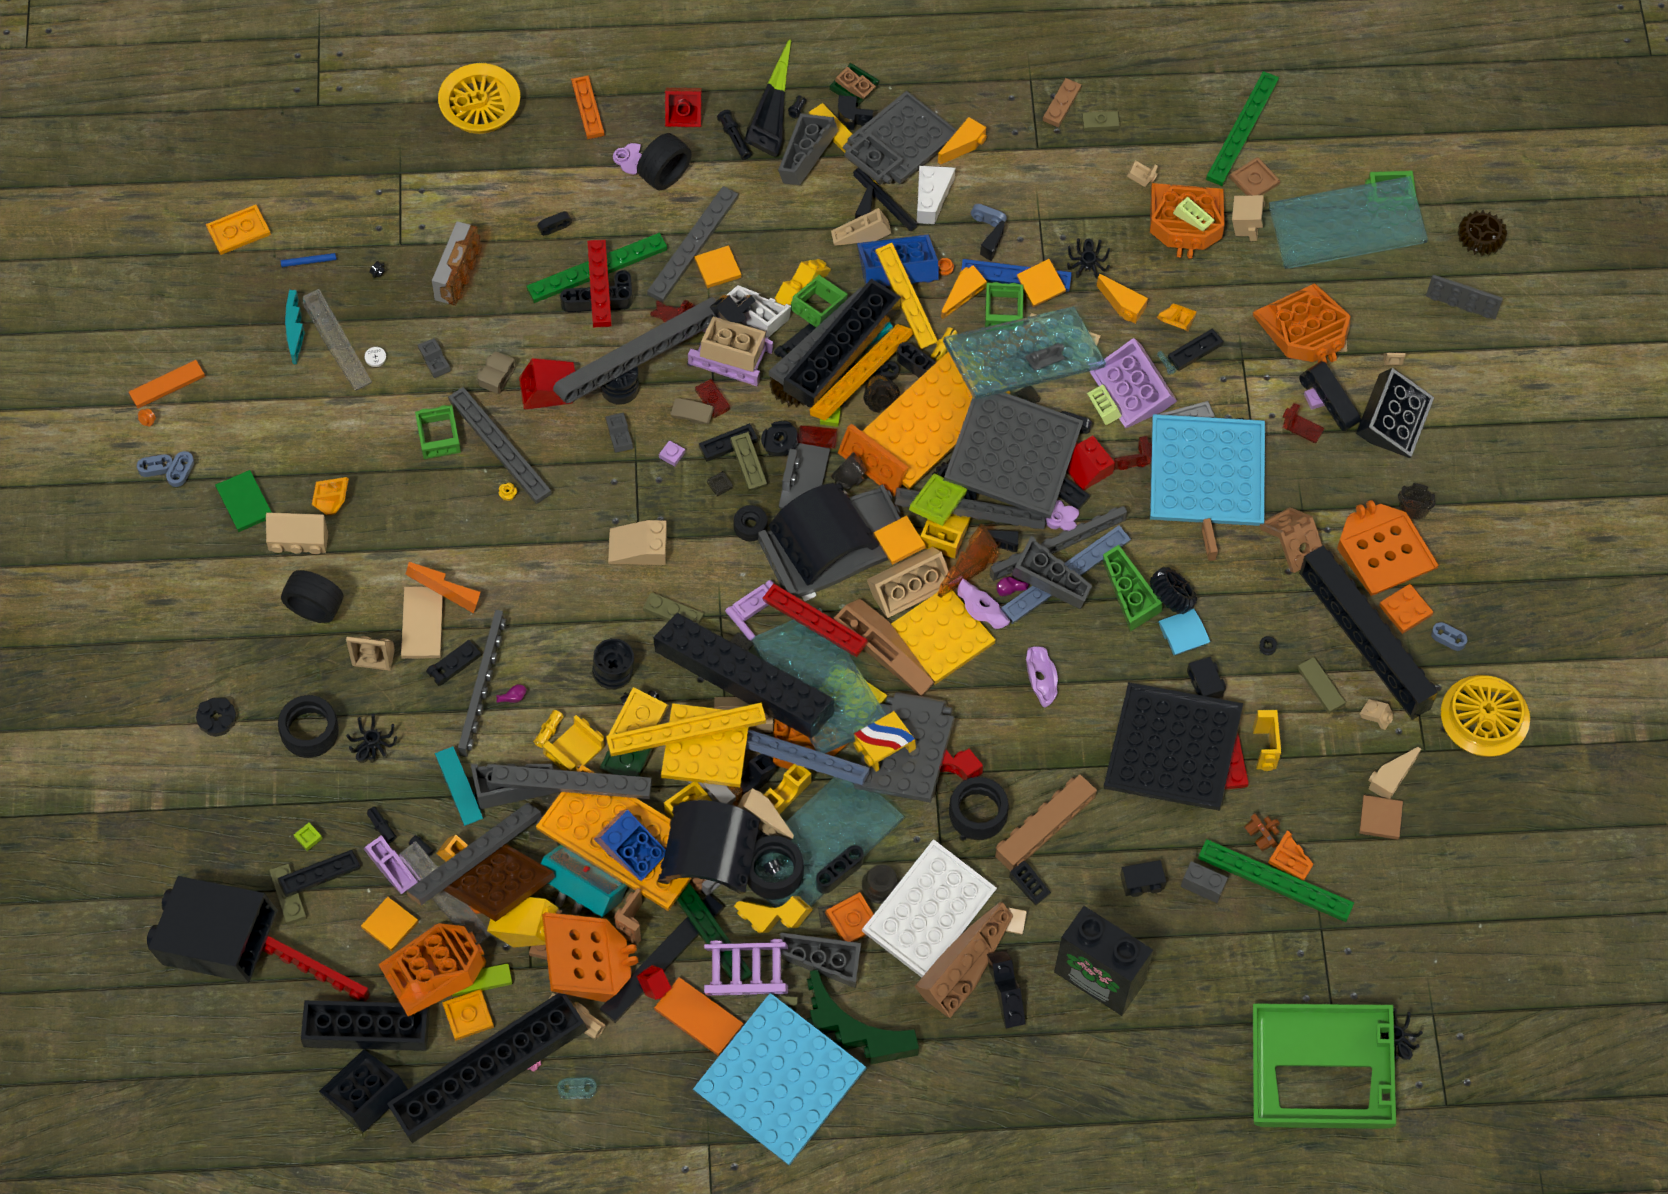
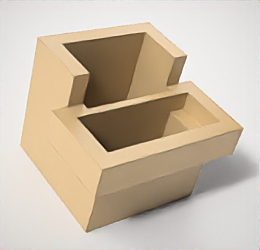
(1248, 215)

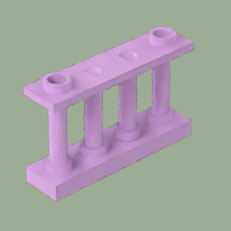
(726, 370)
(755, 986)

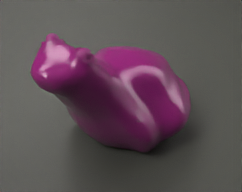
(1008, 585)
(514, 694)

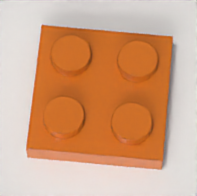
(1406, 608)
(850, 917)

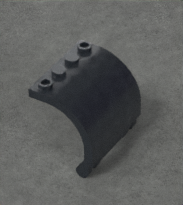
(820, 530)
(710, 844)

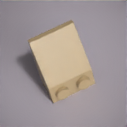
(638, 543)
(371, 652)

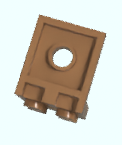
(1293, 529)

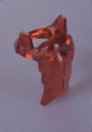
(668, 312)

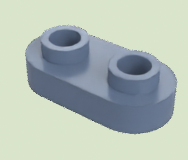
(987, 215)
(179, 470)

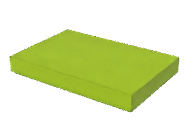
(938, 499)

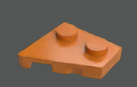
(1291, 858)

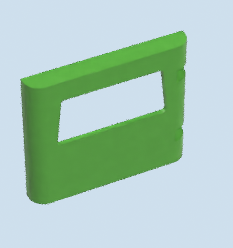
(1324, 1038)

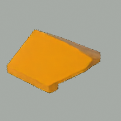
(1178, 316)
(330, 495)

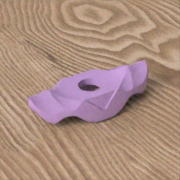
(991, 613)
(1039, 661)

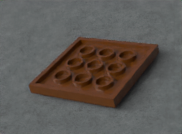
(500, 882)

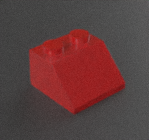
(683, 107)
(1089, 463)

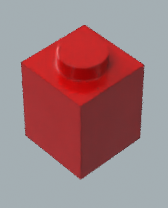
(654, 982)

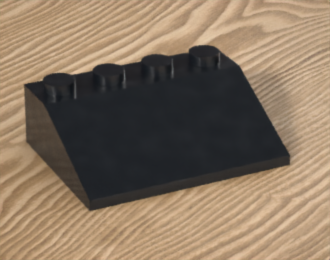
(1395, 413)

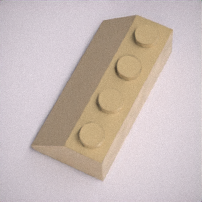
(908, 581)

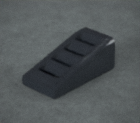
(866, 203)
(991, 243)
(1005, 539)
(1024, 887)

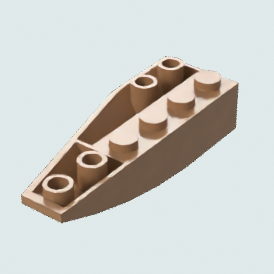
(885, 645)
(963, 962)

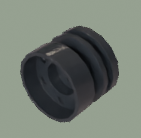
(623, 388)
(613, 663)

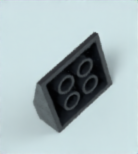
(363, 1090)

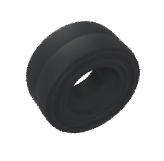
(746, 513)

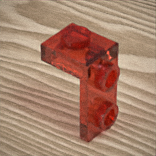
(1300, 425)
(1140, 460)

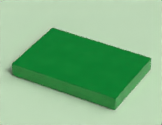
(243, 500)

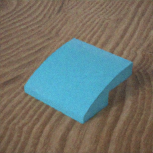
(1184, 632)

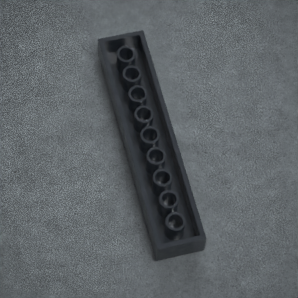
(1368, 632)
(744, 675)
(487, 1066)

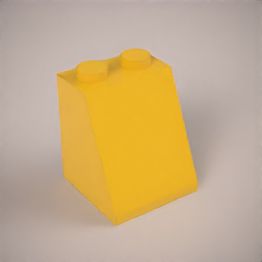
(523, 924)

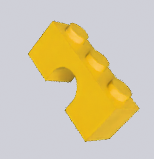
(794, 782)

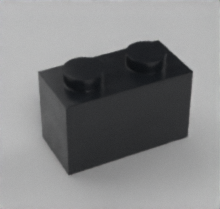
(1205, 678)
(1143, 878)

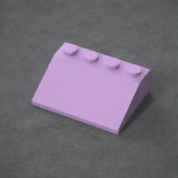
(1134, 384)

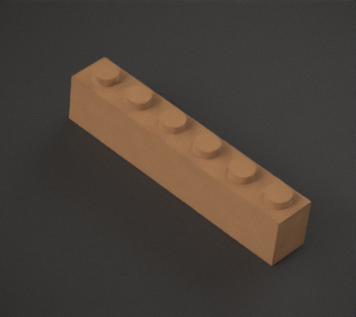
(1045, 822)

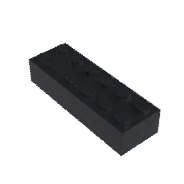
(363, 1026)

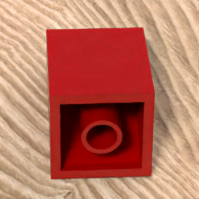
(538, 382)

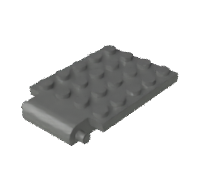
(898, 140)
(917, 772)

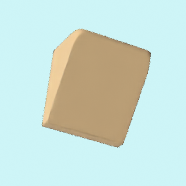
(1394, 358)
(1017, 922)

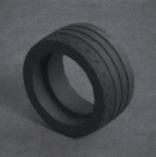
(664, 161)
(312, 596)
(298, 707)
(984, 787)
(784, 888)

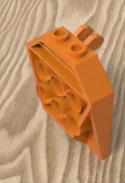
(1177, 232)
(1306, 325)
(1378, 524)
(586, 956)
(433, 966)

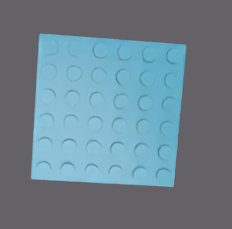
(1207, 470)
(779, 1079)

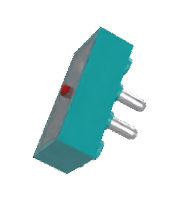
(582, 882)

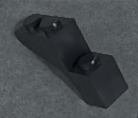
(1007, 988)

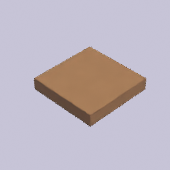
(1254, 178)
(1380, 817)

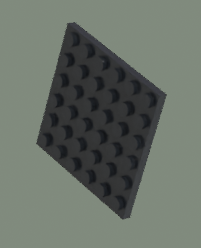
(1173, 746)

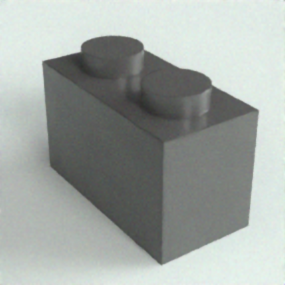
(1204, 882)

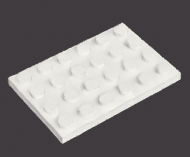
(929, 908)

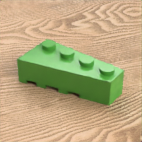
(1130, 588)

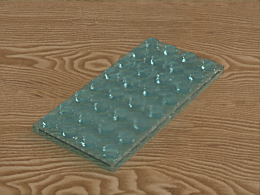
(1347, 222)
(995, 359)
(827, 669)
(826, 828)

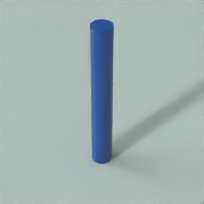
(308, 260)

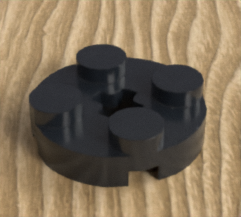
(782, 447)
(208, 709)

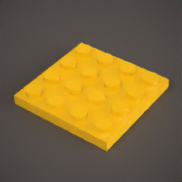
(942, 635)
(707, 759)

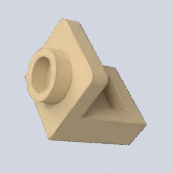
(1142, 174)
(1377, 712)

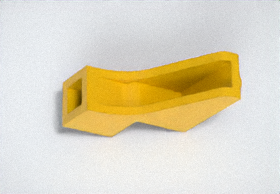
(805, 274)
(765, 917)

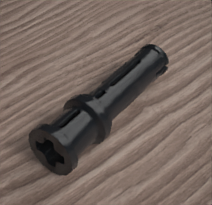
(731, 129)

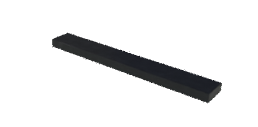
(662, 958)

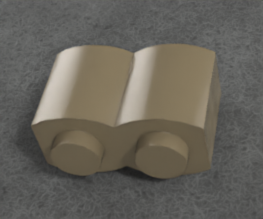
(496, 372)

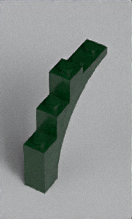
(850, 1033)

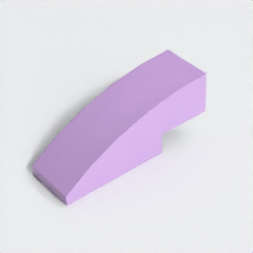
(390, 865)

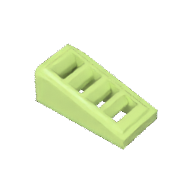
(1184, 212)
(1109, 414)

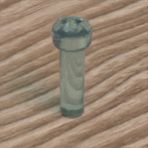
(1170, 369)

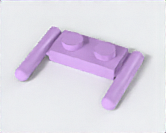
(748, 607)

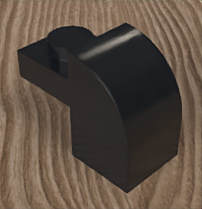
(850, 115)
(729, 310)
(757, 773)

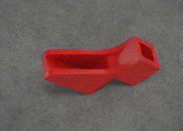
(963, 764)

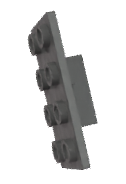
(1464, 297)
(803, 471)

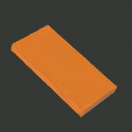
(881, 464)
(699, 1016)

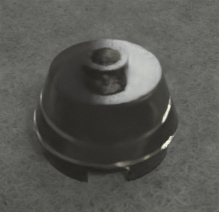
(880, 393)
(850, 471)
(1416, 501)
(879, 883)

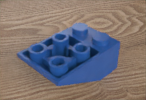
(630, 844)

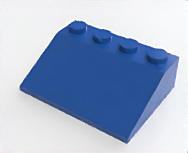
(915, 255)

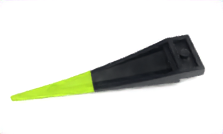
(767, 121)

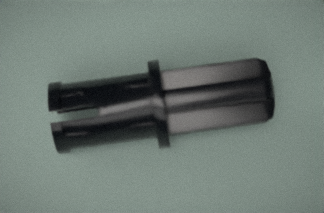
(381, 825)

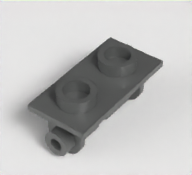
(1046, 356)

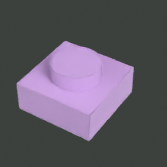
(1313, 399)
(672, 453)

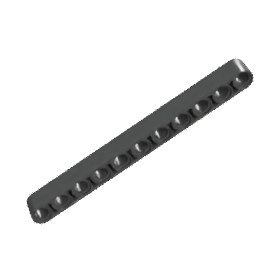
(635, 352)

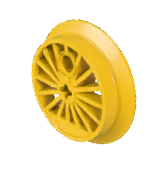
(479, 101)
(1497, 715)

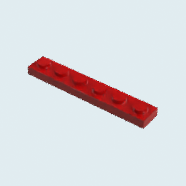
(599, 283)
(815, 620)
(319, 970)

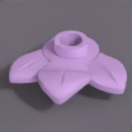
(631, 158)
(1063, 517)

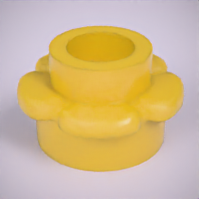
(507, 495)

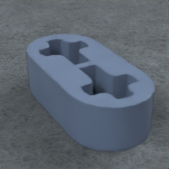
(155, 465)
(1449, 636)

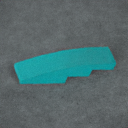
(294, 329)
(458, 786)

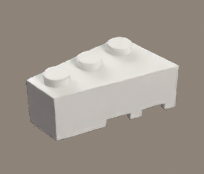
(932, 191)
(765, 313)

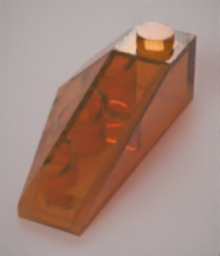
(973, 561)

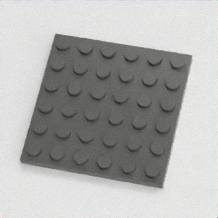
(1014, 452)

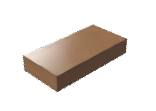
(1209, 539)

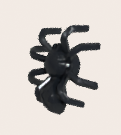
(1088, 257)
(371, 740)
(1399, 1036)

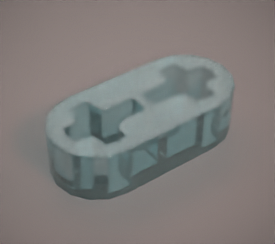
(577, 1083)

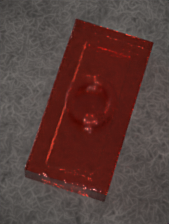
(712, 396)
(818, 436)

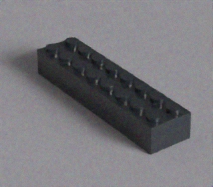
(842, 343)

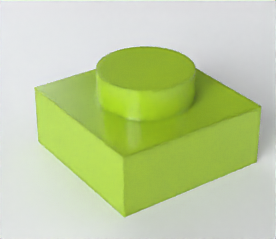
(833, 420)
(308, 836)

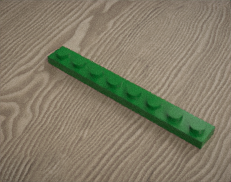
(1242, 128)
(580, 274)
(1276, 880)

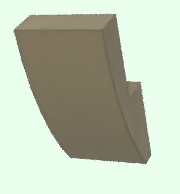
(692, 411)

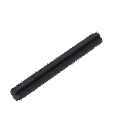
(886, 200)

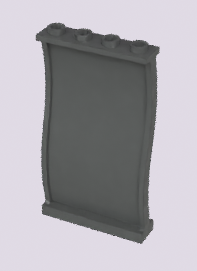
(875, 510)

